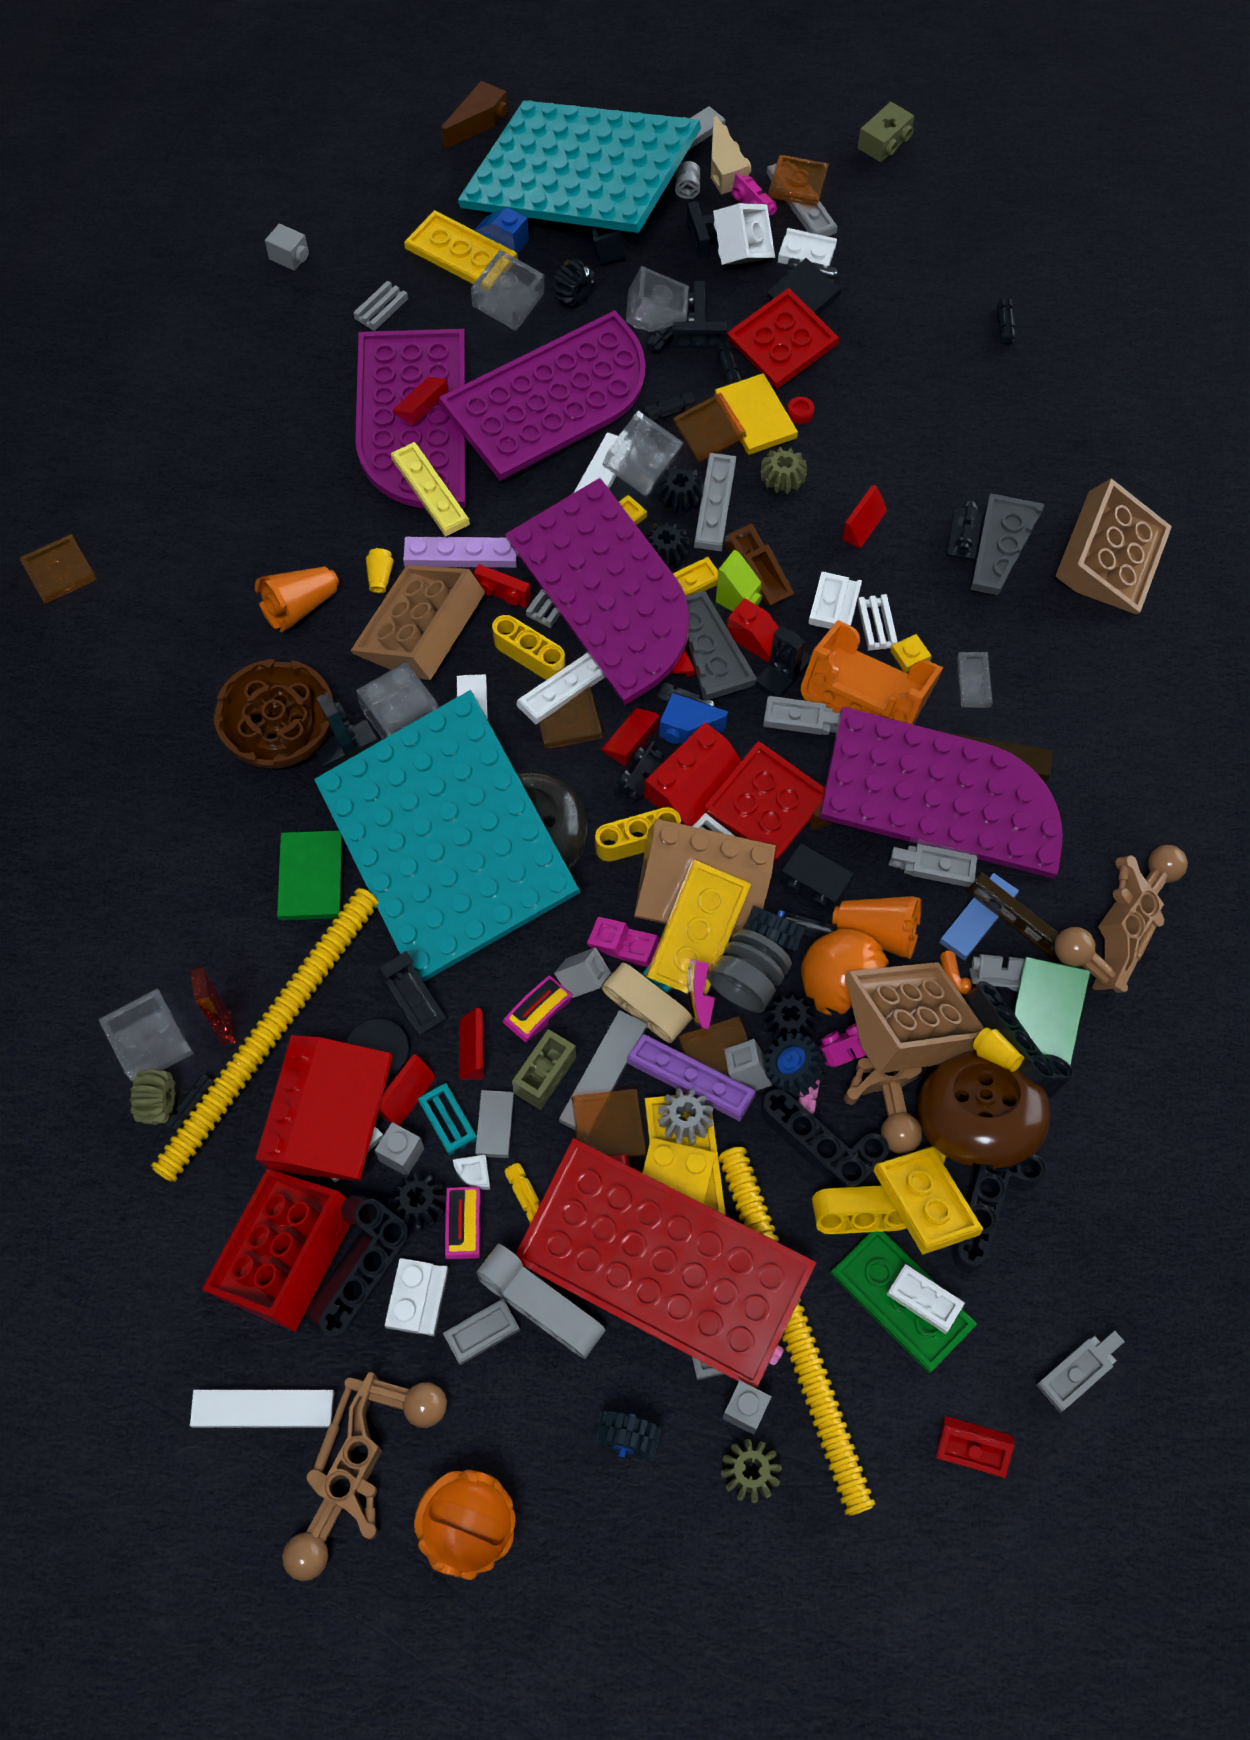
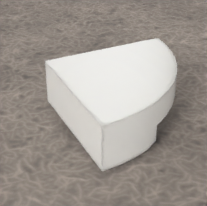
(473, 1171)

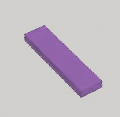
(687, 1073)

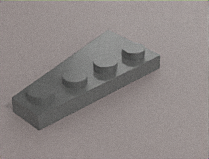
(1003, 537)
(714, 652)

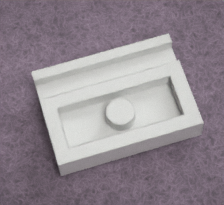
(807, 245)
(834, 600)
(416, 1297)

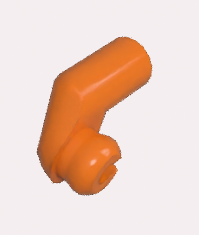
(950, 966)

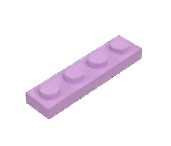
(459, 552)

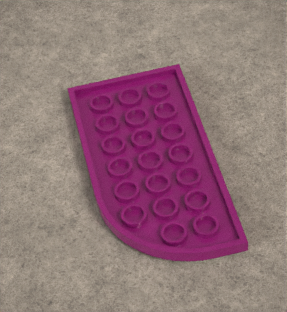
(387, 372)
(550, 395)
(607, 587)
(941, 793)

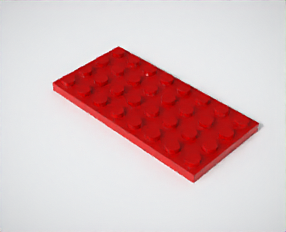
(665, 1263)

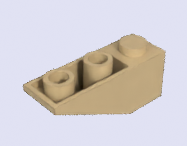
(726, 158)

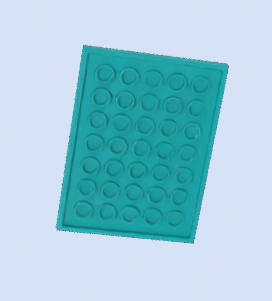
(581, 165)
(446, 836)

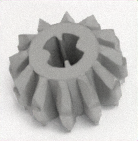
(696, 1122)

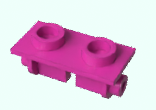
(748, 192)
(837, 1046)

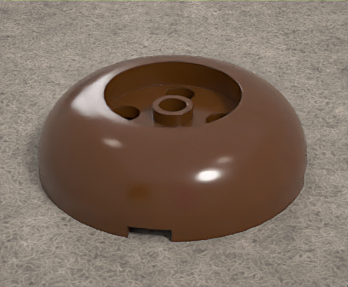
(261, 691)
(982, 1126)

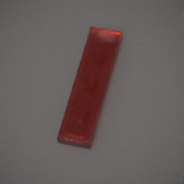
(212, 1005)

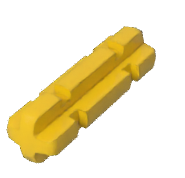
(523, 1190)

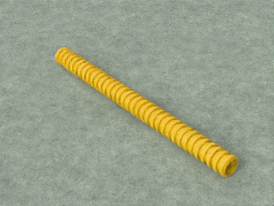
(265, 1035)
(802, 1348)

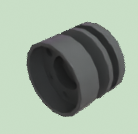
(750, 970)

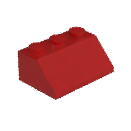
(692, 774)

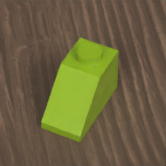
(737, 582)

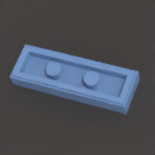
(973, 924)

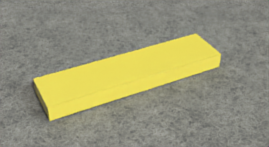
(430, 489)

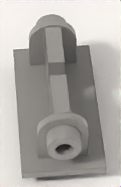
(990, 970)

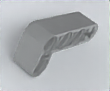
(539, 1302)

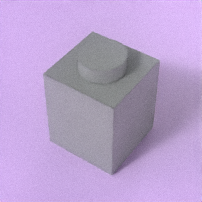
(287, 247)
(399, 1149)
(746, 1407)

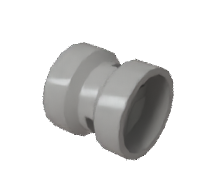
(687, 180)

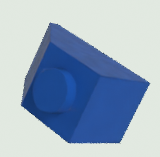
(506, 228)
(686, 715)

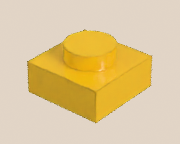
(909, 652)

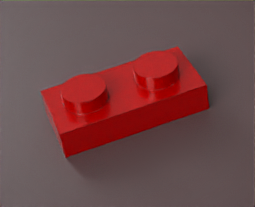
(503, 586)

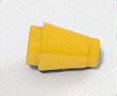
(379, 568)
(997, 1049)

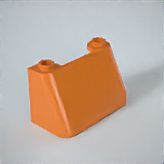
(856, 681)

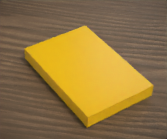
(759, 413)
(927, 1200)

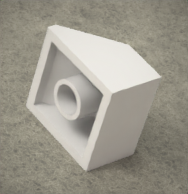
(743, 233)

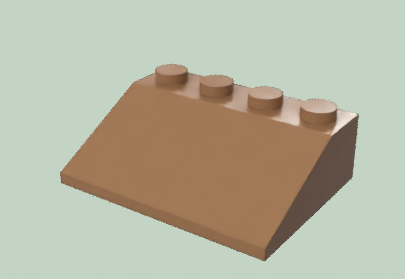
(1114, 548)
(420, 618)
(668, 857)
(910, 1016)

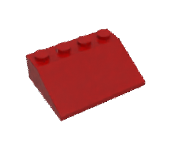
(324, 1108)
(280, 1249)

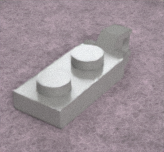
(800, 716)
(935, 864)
(1080, 1371)

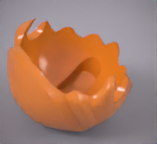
(830, 960)
(464, 1523)

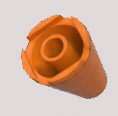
(294, 594)
(885, 919)

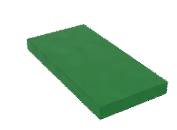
(868, 1276)

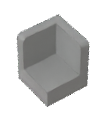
(583, 972)
(746, 1065)

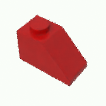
(752, 628)

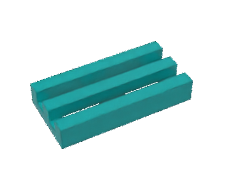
(460, 1142)

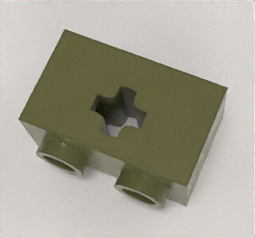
(886, 132)
(544, 1069)

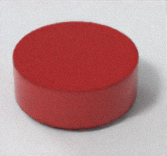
(800, 410)

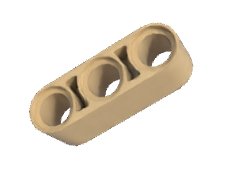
(646, 1002)

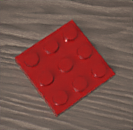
(783, 338)
(766, 799)

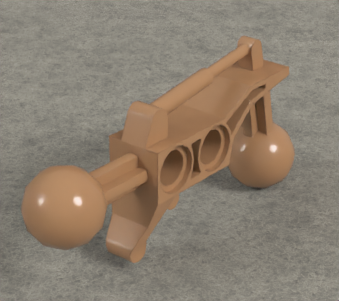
(1128, 922)
(900, 1128)
(423, 1407)

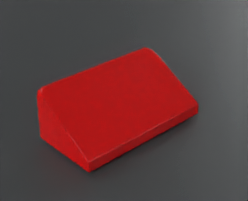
(421, 400)
(864, 518)
(631, 735)
(472, 1046)
(405, 1089)
(975, 1446)

